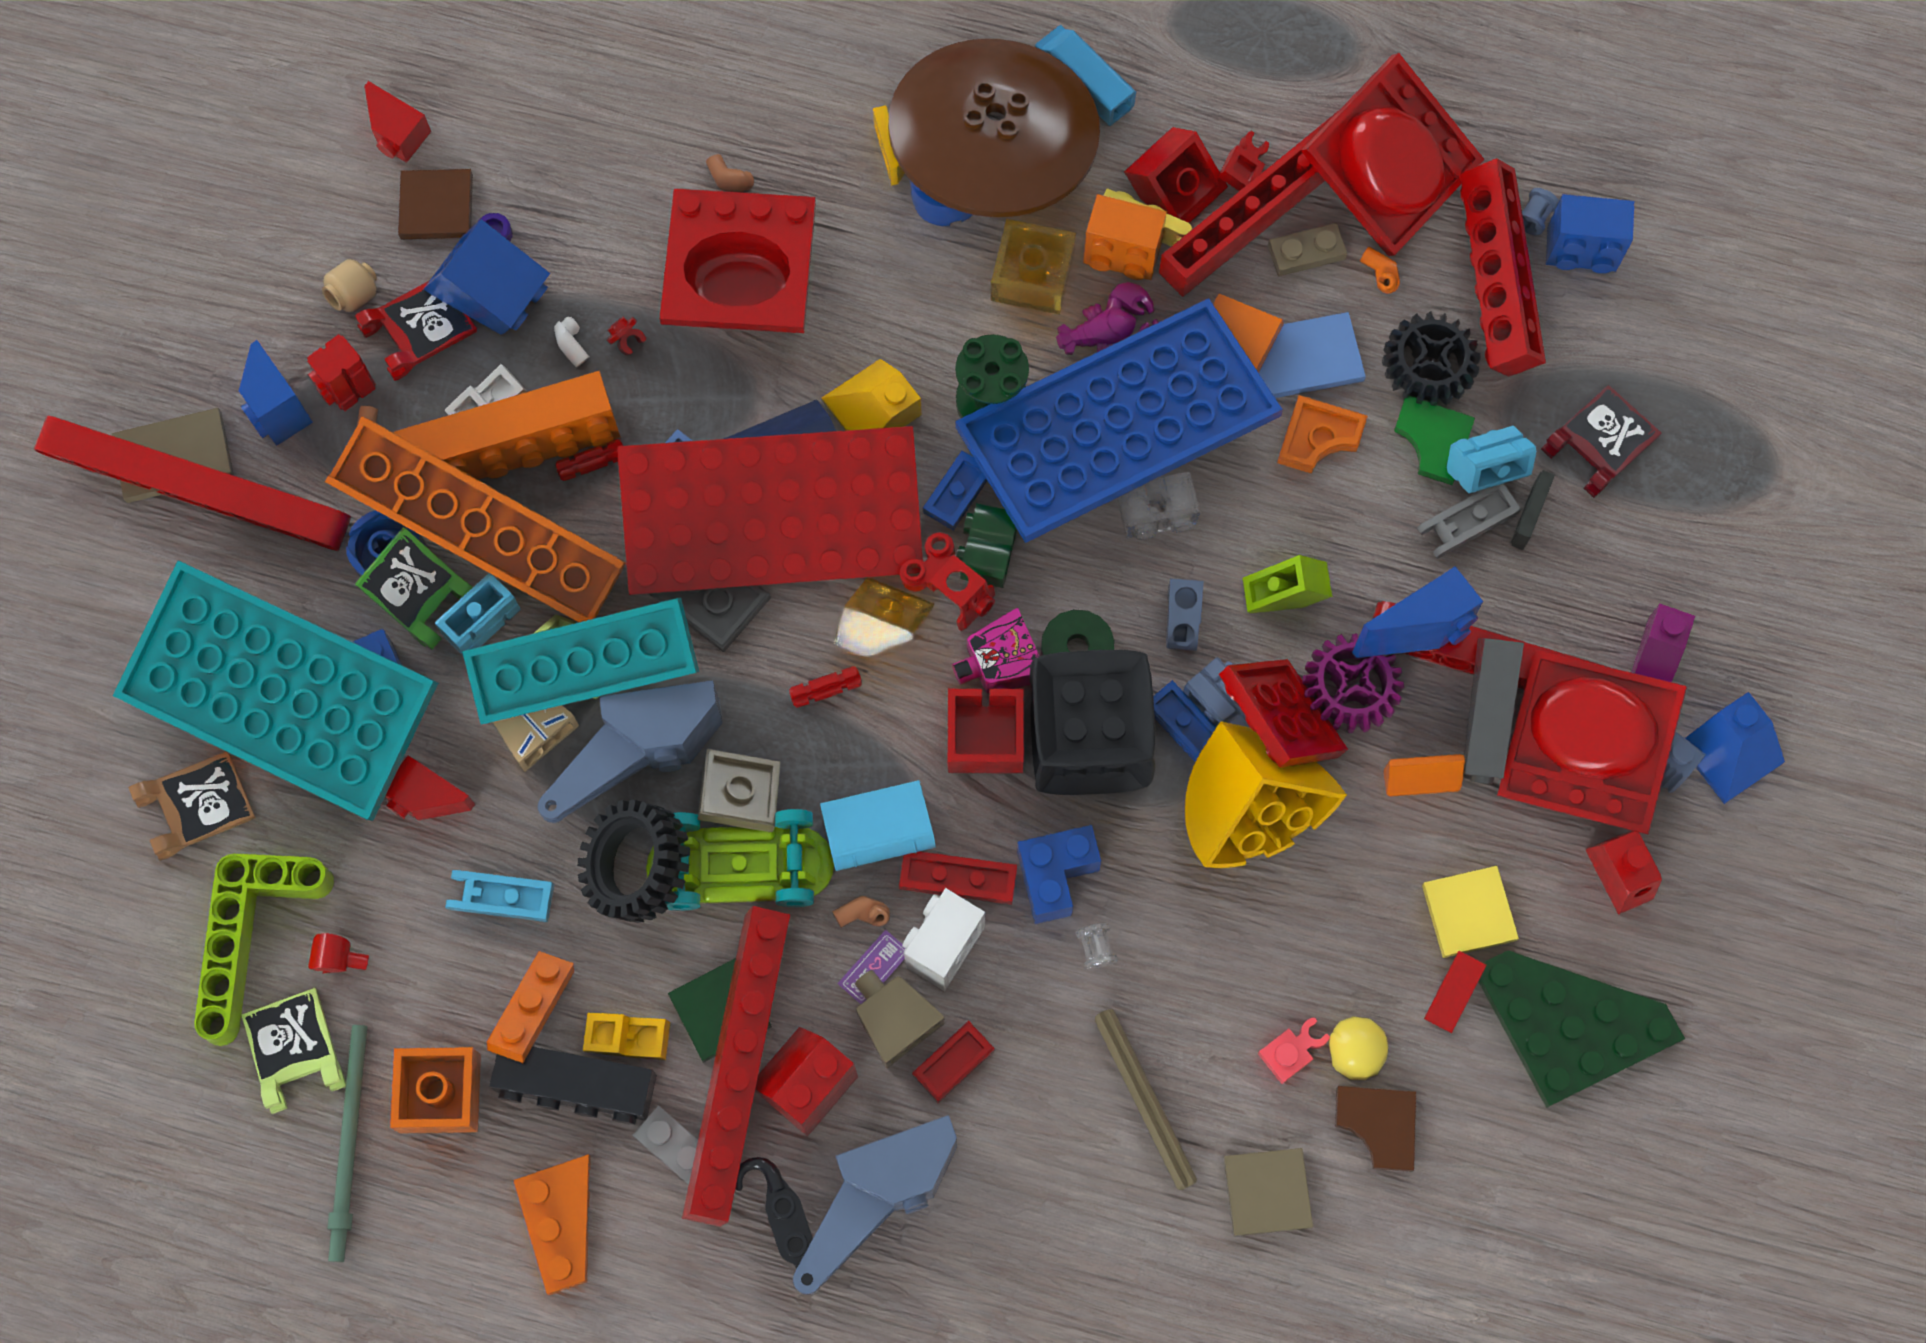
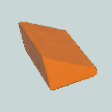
(1424, 775)

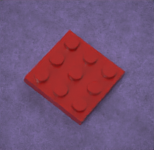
(1280, 714)

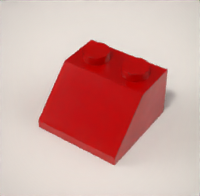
(1177, 175)

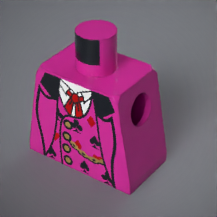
(999, 654)

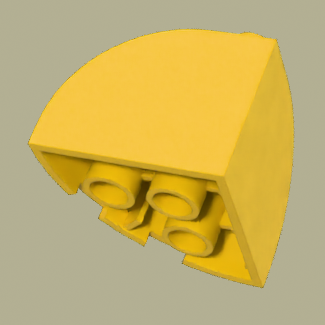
(1247, 804)

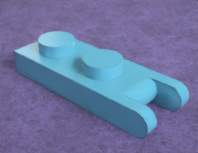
(503, 896)

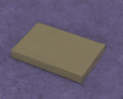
(192, 437)

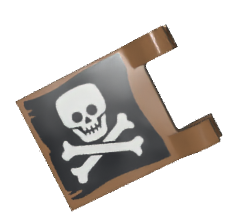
(195, 803)

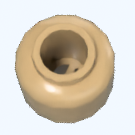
(349, 285)

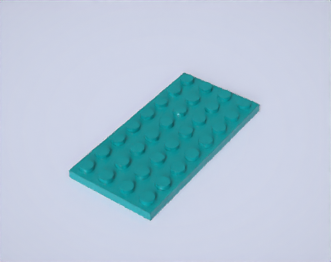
(275, 690)

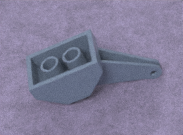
(640, 729)

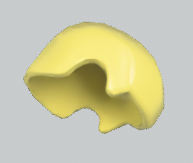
(1358, 1048)

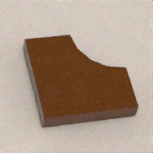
(1382, 1122)

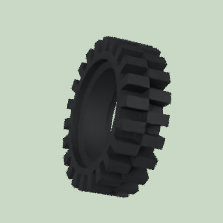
(663, 874)

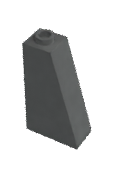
(1491, 708)

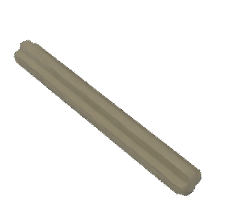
(1145, 1099)

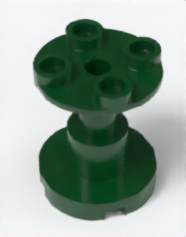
(989, 372)

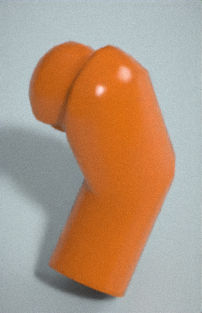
(1385, 270)

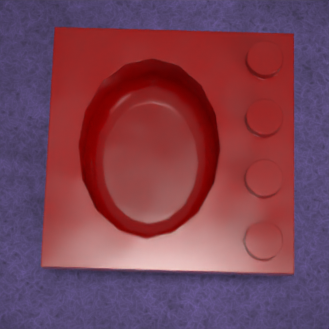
(1392, 154)
(738, 261)
(1592, 741)

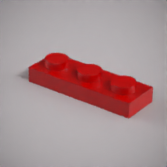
(961, 875)

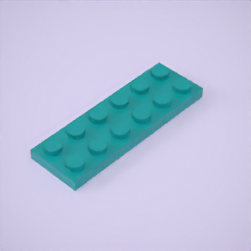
(581, 661)

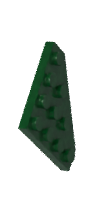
(1572, 1026)

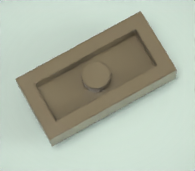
(1307, 249)

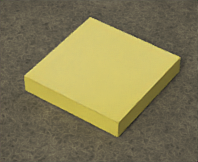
(1470, 911)

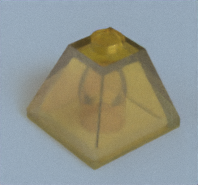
(880, 618)

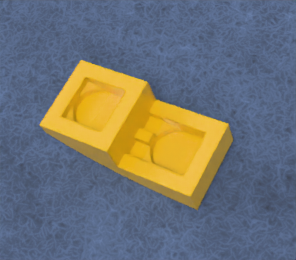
(626, 1036)

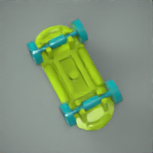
(753, 864)

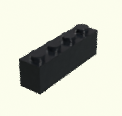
(576, 1082)

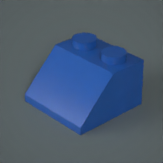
(269, 398)

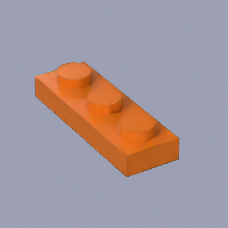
(530, 1007)

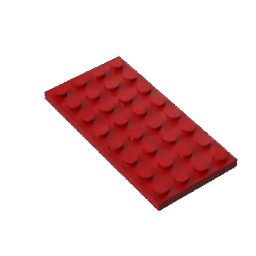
(769, 509)

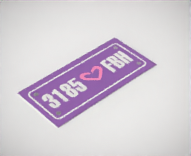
(881, 957)

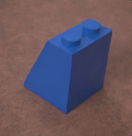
(489, 279)

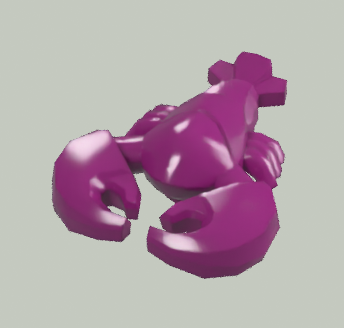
(1111, 325)

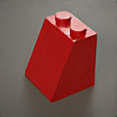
(805, 1079)

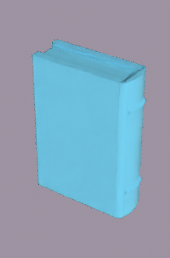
(877, 825)

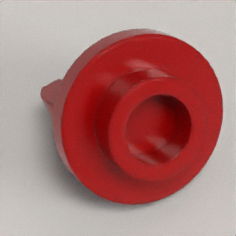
(621, 331)

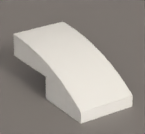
(495, 387)

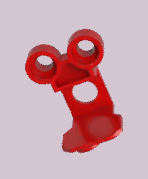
(973, 601)

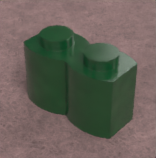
(988, 544)

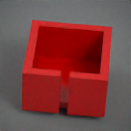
(985, 736)

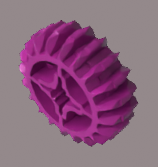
(1363, 693)

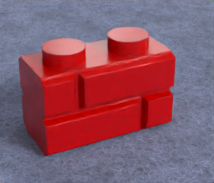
(340, 373)

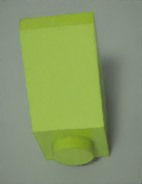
(1287, 585)

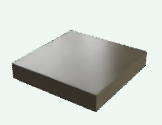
(739, 790)
(1268, 1192)

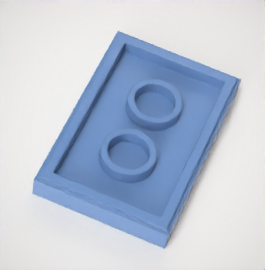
(1313, 356)

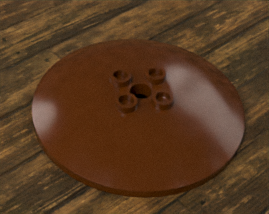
(986, 164)

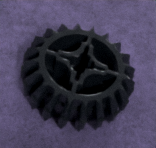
(1443, 381)

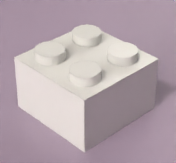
(943, 939)

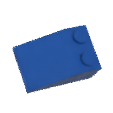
(1424, 619)

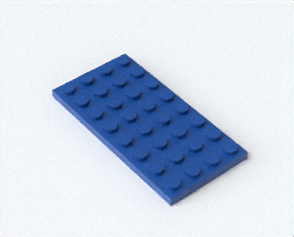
(1118, 419)

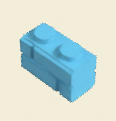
(1491, 459)
(478, 614)

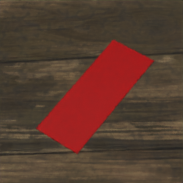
(1455, 991)

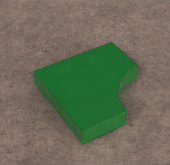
(1431, 434)

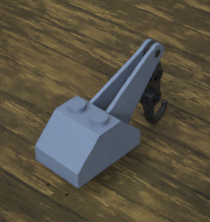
(877, 1181)

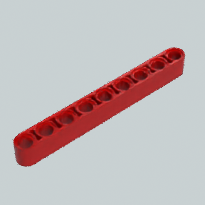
(192, 483)

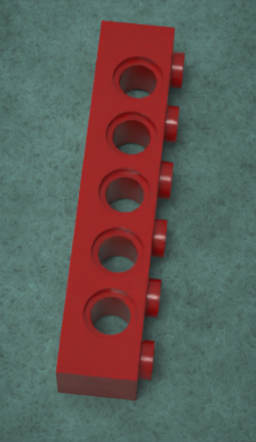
(1496, 243)

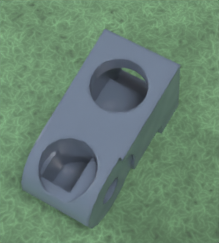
(1184, 613)

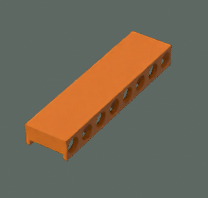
(475, 521)

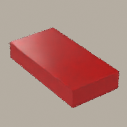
(953, 1061)

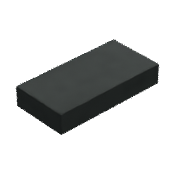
(1532, 510)

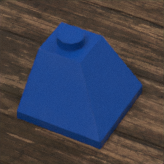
(1738, 747)

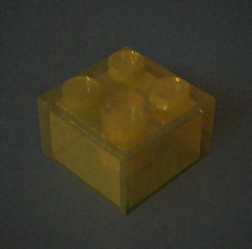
(1033, 266)

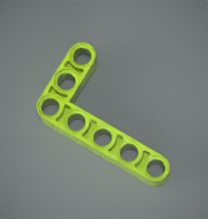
(240, 929)

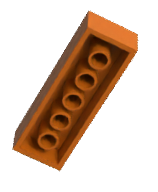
(521, 428)

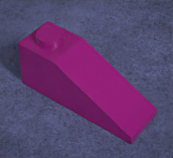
(1663, 643)

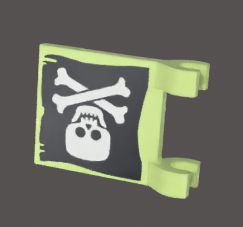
(290, 1043)

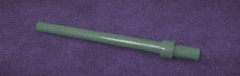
(340, 1219)

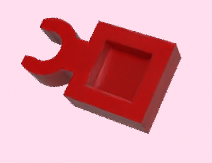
(1243, 163)

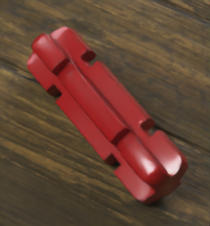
(588, 460)
(825, 686)

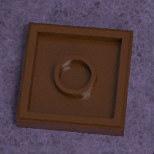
(435, 203)

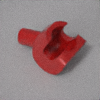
(332, 954)

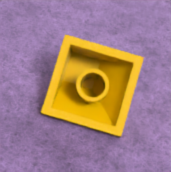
(874, 399)

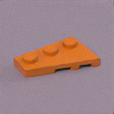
(557, 1221)

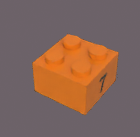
(1124, 237)
(435, 1090)

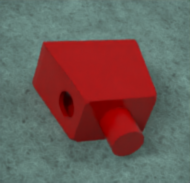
(1625, 870)

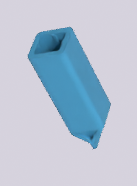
(1108, 89)

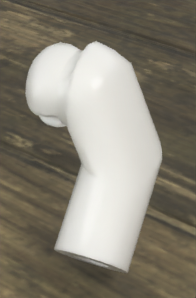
(567, 343)

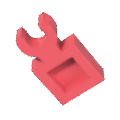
(1289, 1053)

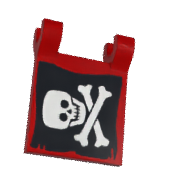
(418, 327)

